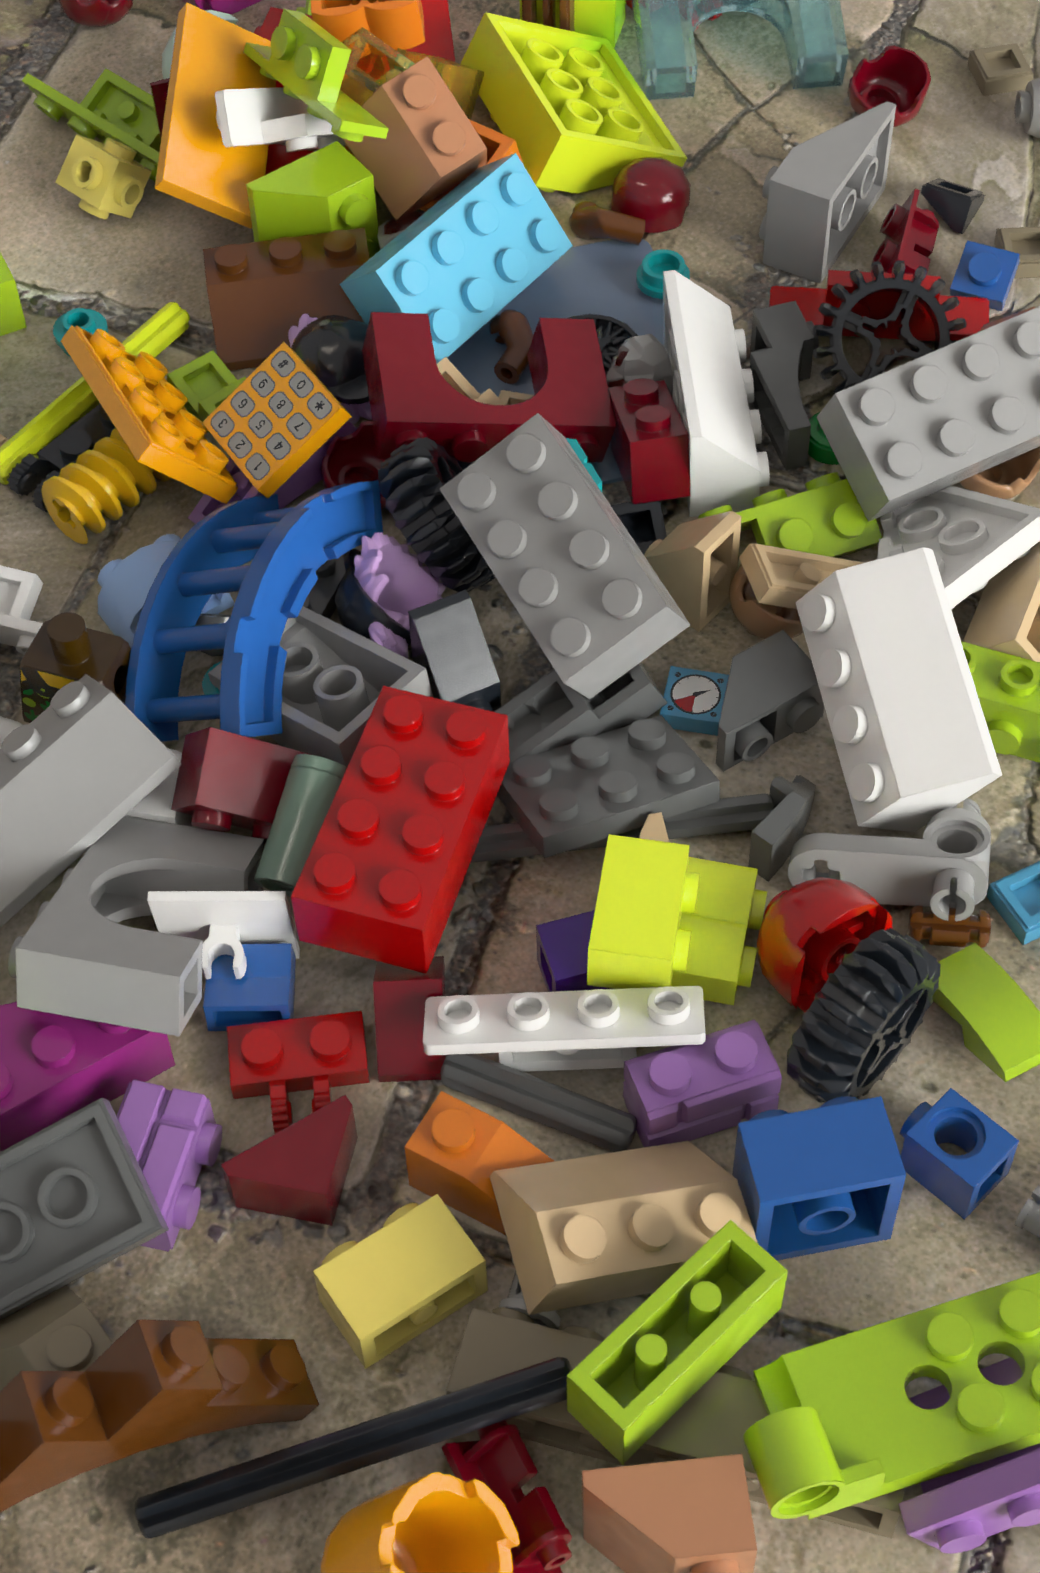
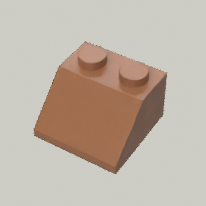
(426, 144)
(671, 1516)

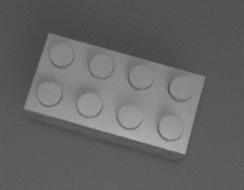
(939, 416)
(564, 557)

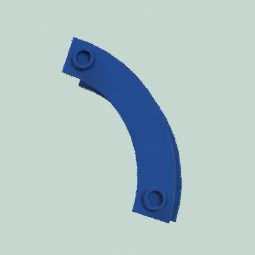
(208, 560)

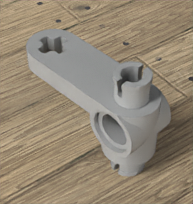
(936, 872)

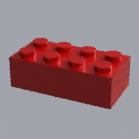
(402, 829)

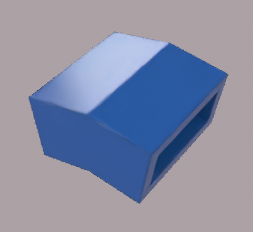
(259, 996)

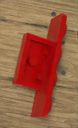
(880, 305)

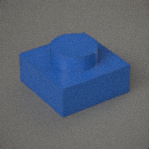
(985, 274)

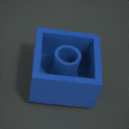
(820, 1176)

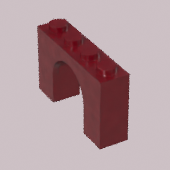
(416, 401)

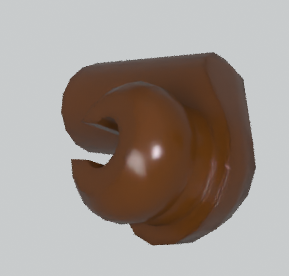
(595, 222)
(517, 337)

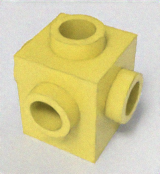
(103, 177)

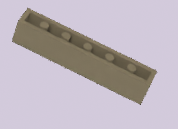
(704, 1427)

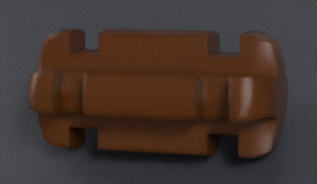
(951, 932)

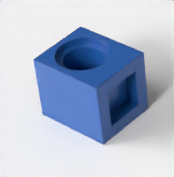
(956, 1179)

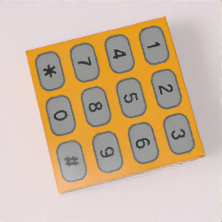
(276, 420)

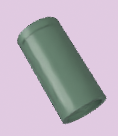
(298, 820)

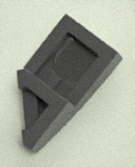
(782, 826)

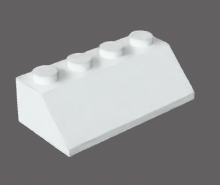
(713, 398)
(897, 690)

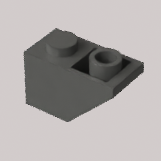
(766, 699)

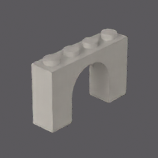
(100, 971)

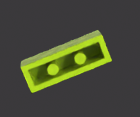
(675, 1341)

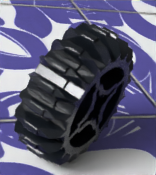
(910, 293)
(413, 496)
(863, 1016)

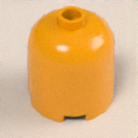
(424, 1528)

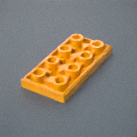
(192, 154)
(150, 412)

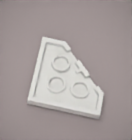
(968, 534)

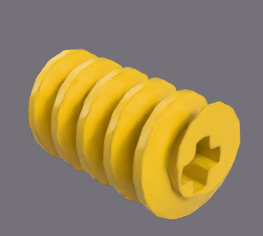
(96, 486)

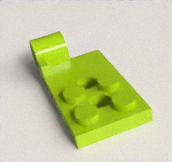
(851, 1434)

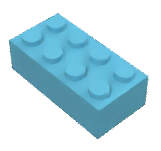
(464, 255)

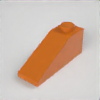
(457, 1153)

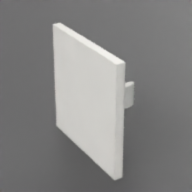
(225, 921)

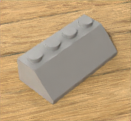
(69, 784)

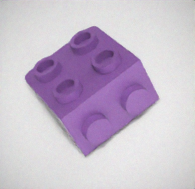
(979, 1500)

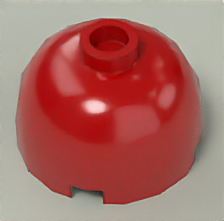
(810, 933)

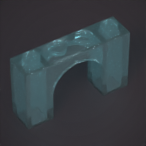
(668, 53)

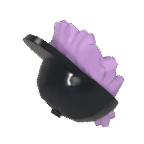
(335, 355)
(380, 590)

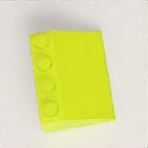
(565, 103)

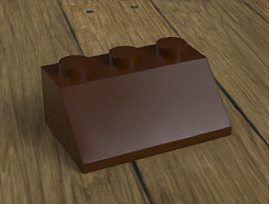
(269, 284)

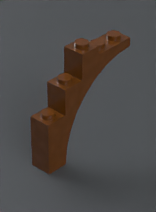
(140, 1394)

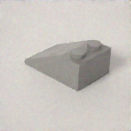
(825, 193)
(334, 684)

